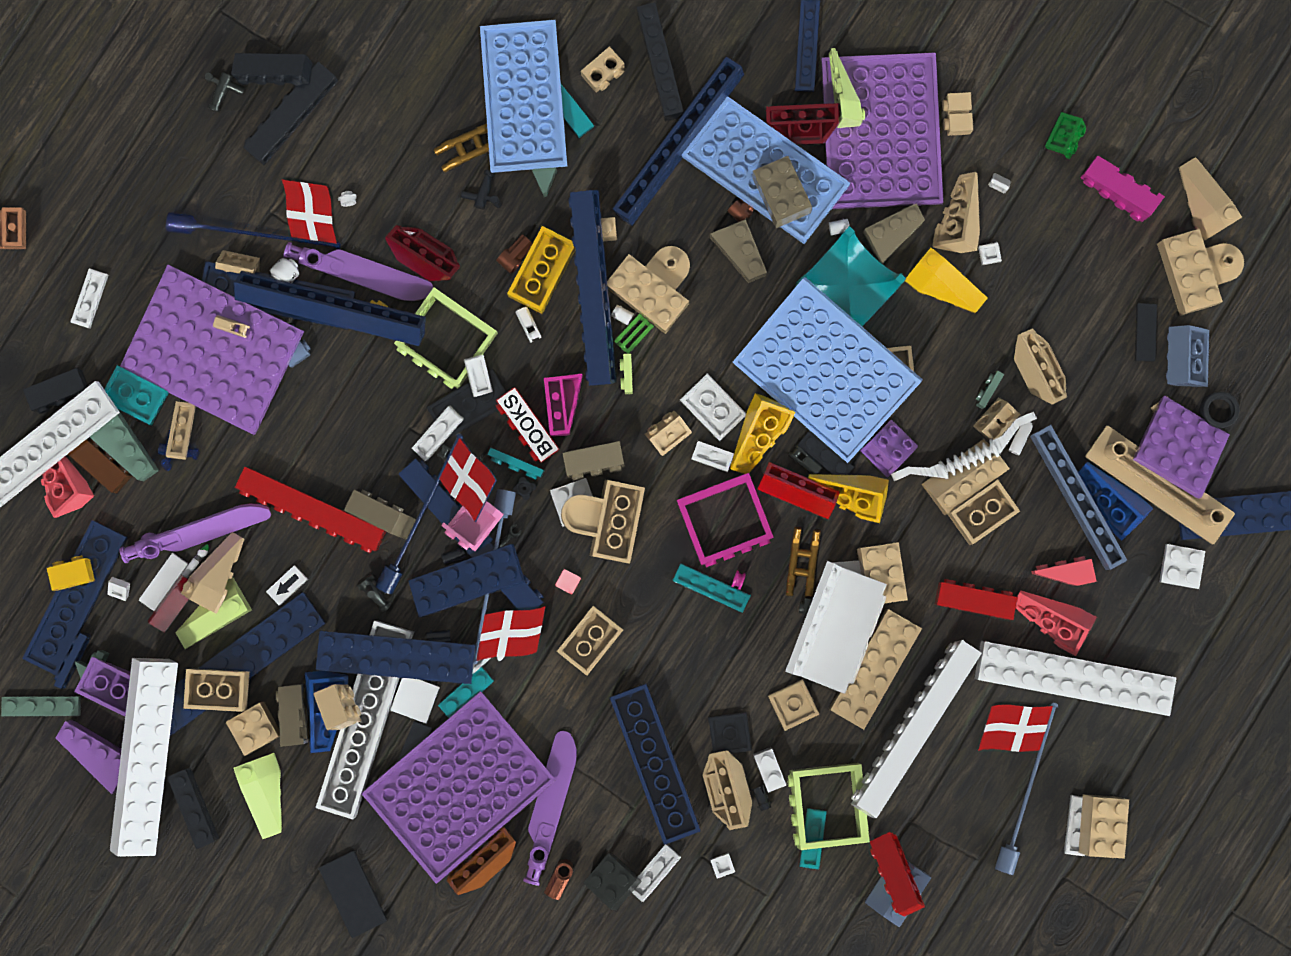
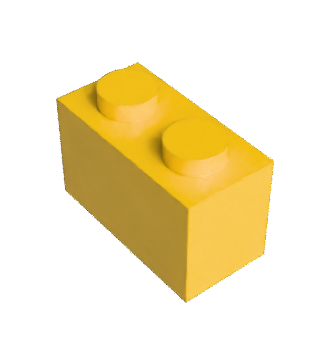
(70, 574)

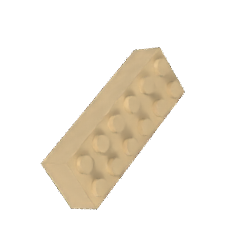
(881, 662)

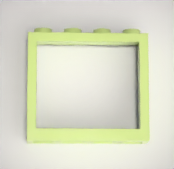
(433, 370)
(796, 801)

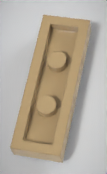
(180, 430)

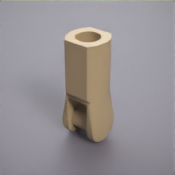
(229, 326)

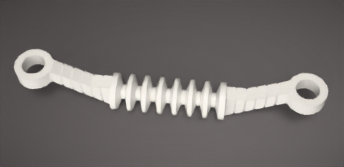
(996, 447)

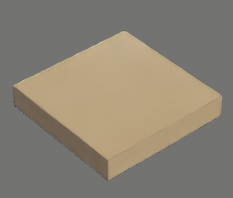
(793, 705)

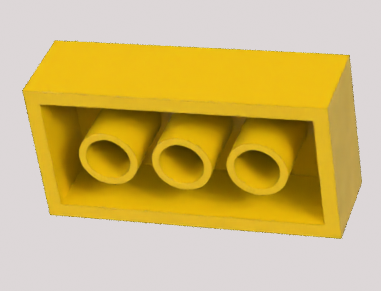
(542, 270)

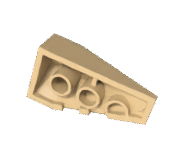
(1207, 201)

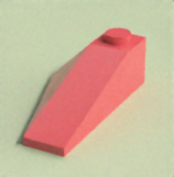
(65, 488)
(1061, 621)

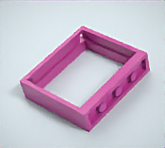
(744, 547)

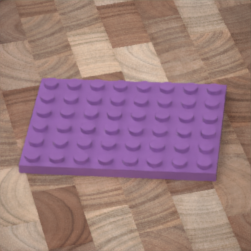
(897, 146)
(205, 364)
(458, 787)

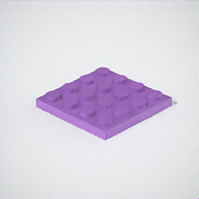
(1181, 447)

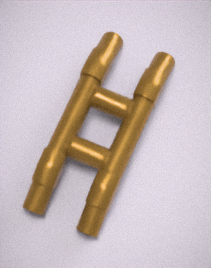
(457, 142)
(811, 554)

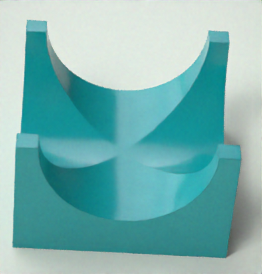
(854, 278)

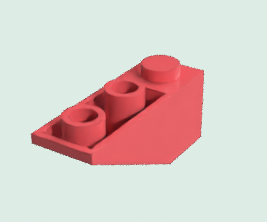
(1074, 573)

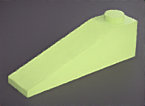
(205, 622)

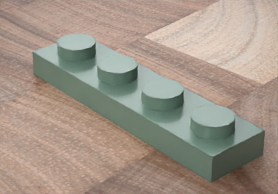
(41, 706)

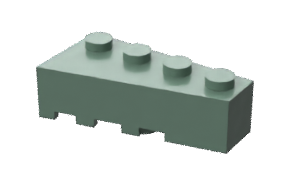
(124, 447)

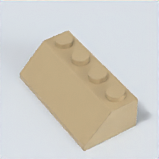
(957, 489)

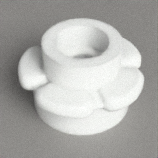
(347, 199)

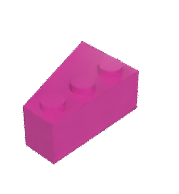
(561, 401)

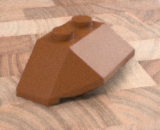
(482, 863)

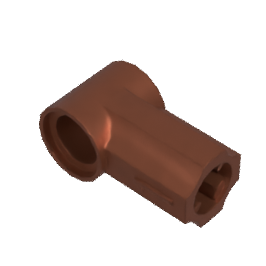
(740, 210)
(511, 258)
(558, 880)

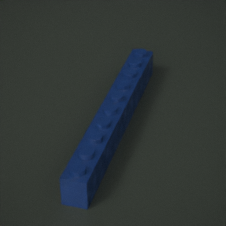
(671, 149)
(592, 287)
(330, 308)
(445, 509)

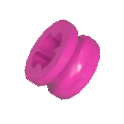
(738, 580)

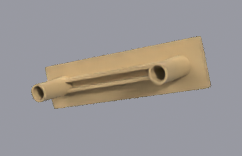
(1201, 515)

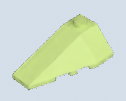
(850, 107)
(262, 792)

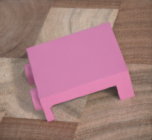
(469, 532)

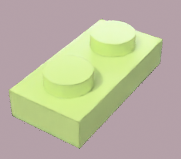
(626, 366)

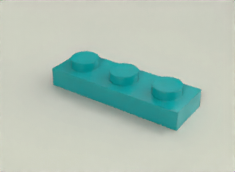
(515, 464)
(466, 692)

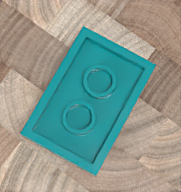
(135, 395)

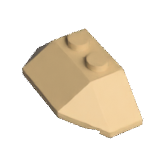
(1039, 367)
(728, 789)

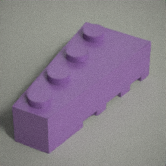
(93, 752)

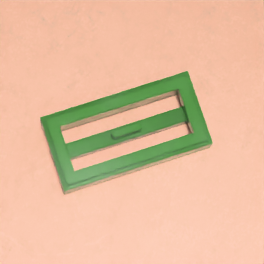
(637, 341)

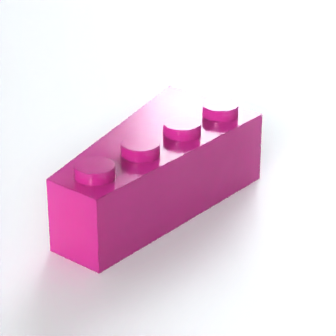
(1121, 189)

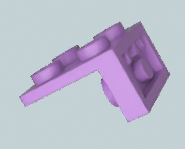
(889, 448)

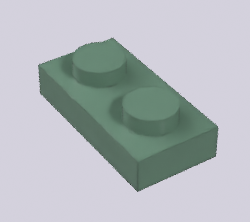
(984, 396)

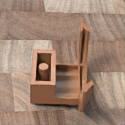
(12, 228)

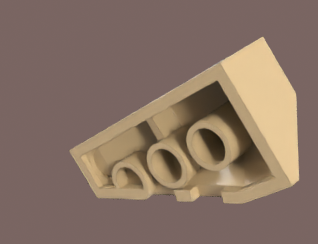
(960, 224)
(209, 580)

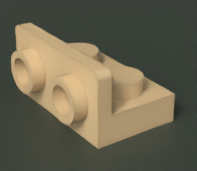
(237, 262)
(668, 432)

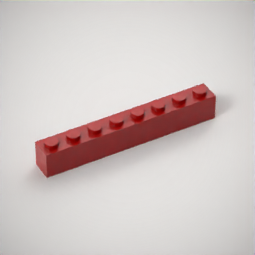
(311, 509)

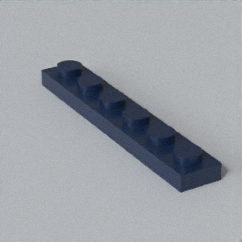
(807, 45)

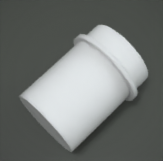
(838, 227)
(622, 314)

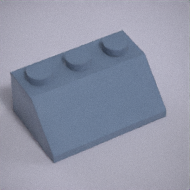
(1188, 356)
(881, 900)

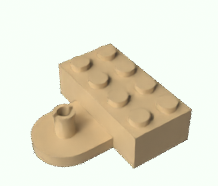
(1198, 270)
(653, 287)
(607, 519)

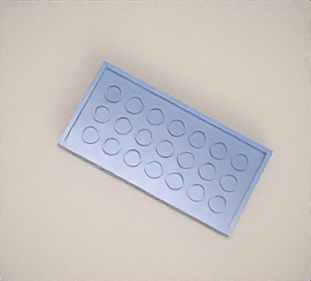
(523, 96)
(739, 142)

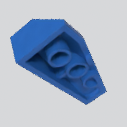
(1117, 503)
(319, 737)

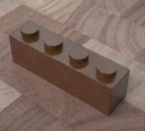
(100, 465)

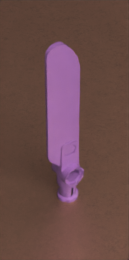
(363, 272)
(196, 532)
(550, 803)

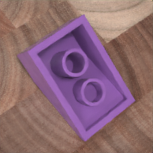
(105, 685)

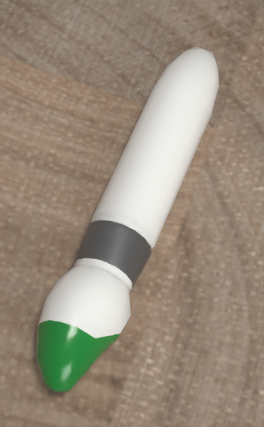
(195, 561)

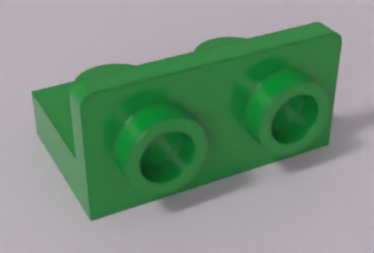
(1066, 135)

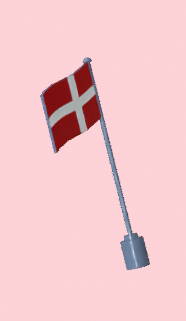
(507, 631)
(1019, 731)

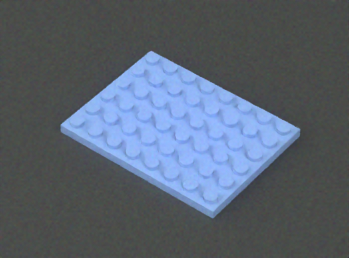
(827, 370)

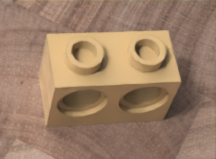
(598, 66)
(996, 419)

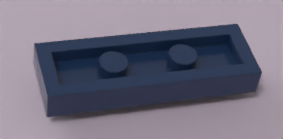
(79, 646)

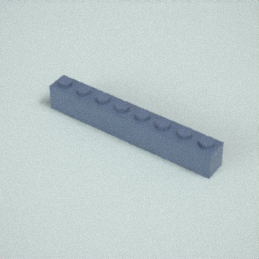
(1078, 498)

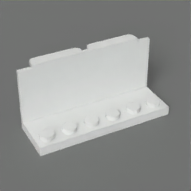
(837, 628)

